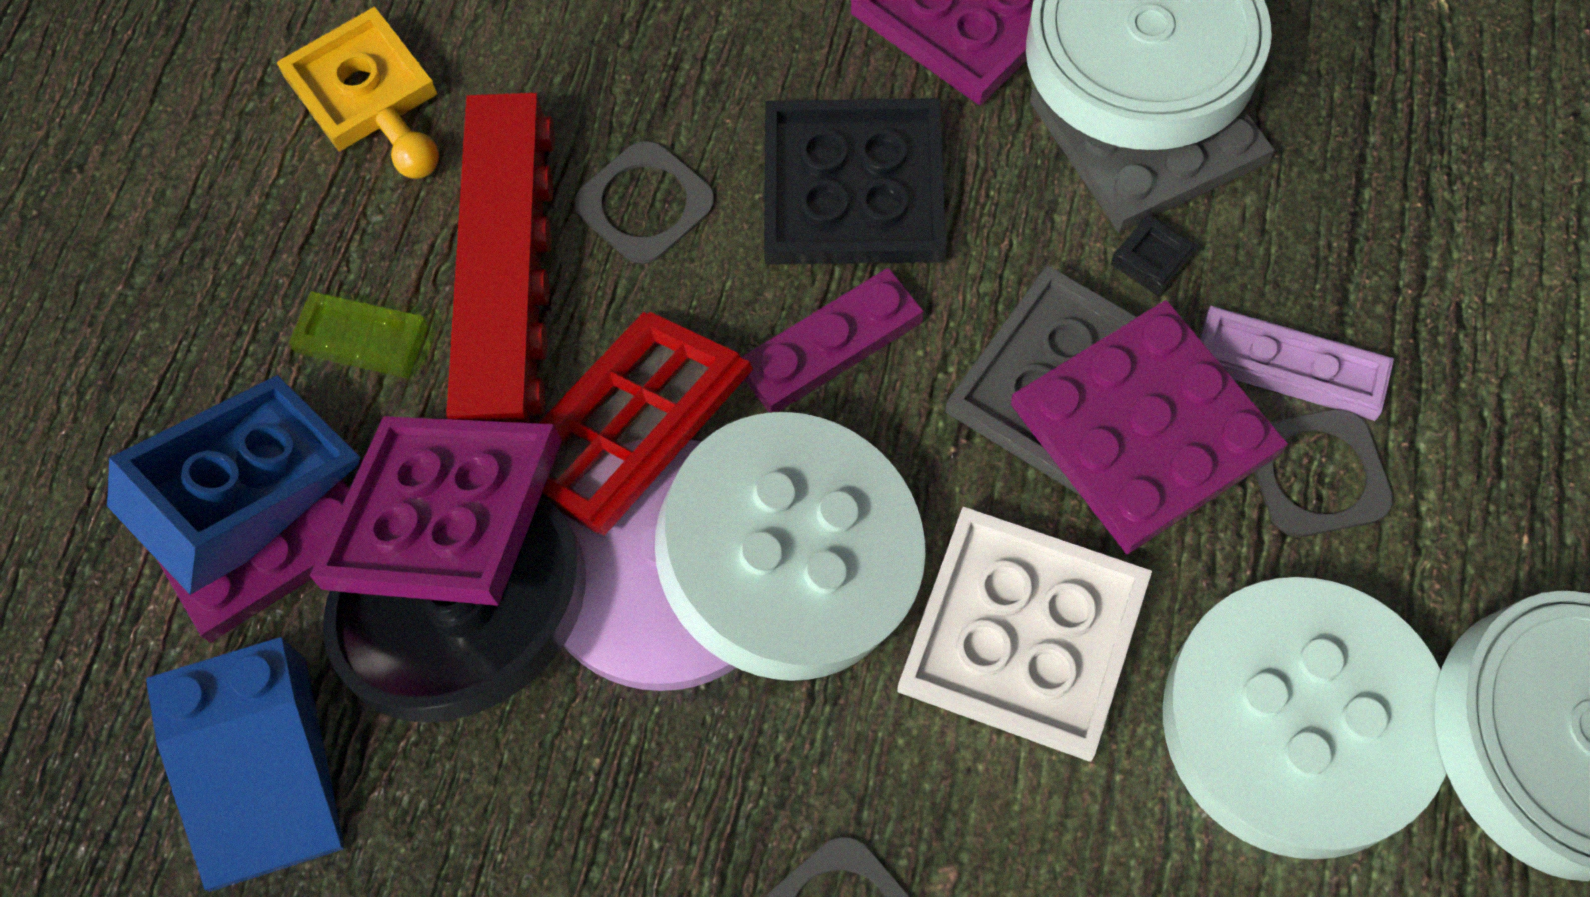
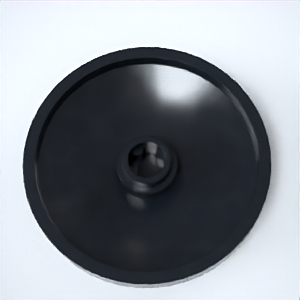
(458, 657)

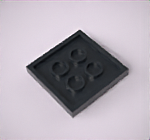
(854, 182)

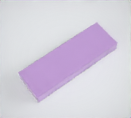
(1298, 363)

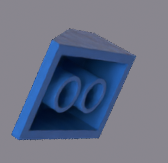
(226, 481)
(246, 762)

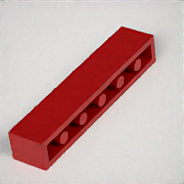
(499, 261)

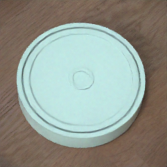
(1148, 67)
(789, 546)
(1305, 718)
(1519, 729)

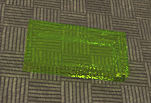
(358, 334)

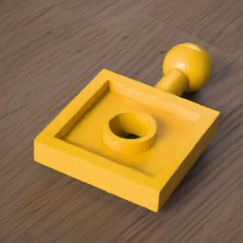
(356, 111)

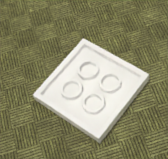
(1025, 633)

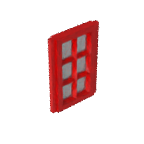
(635, 416)

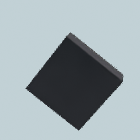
(1154, 255)

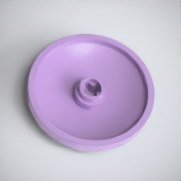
(625, 618)

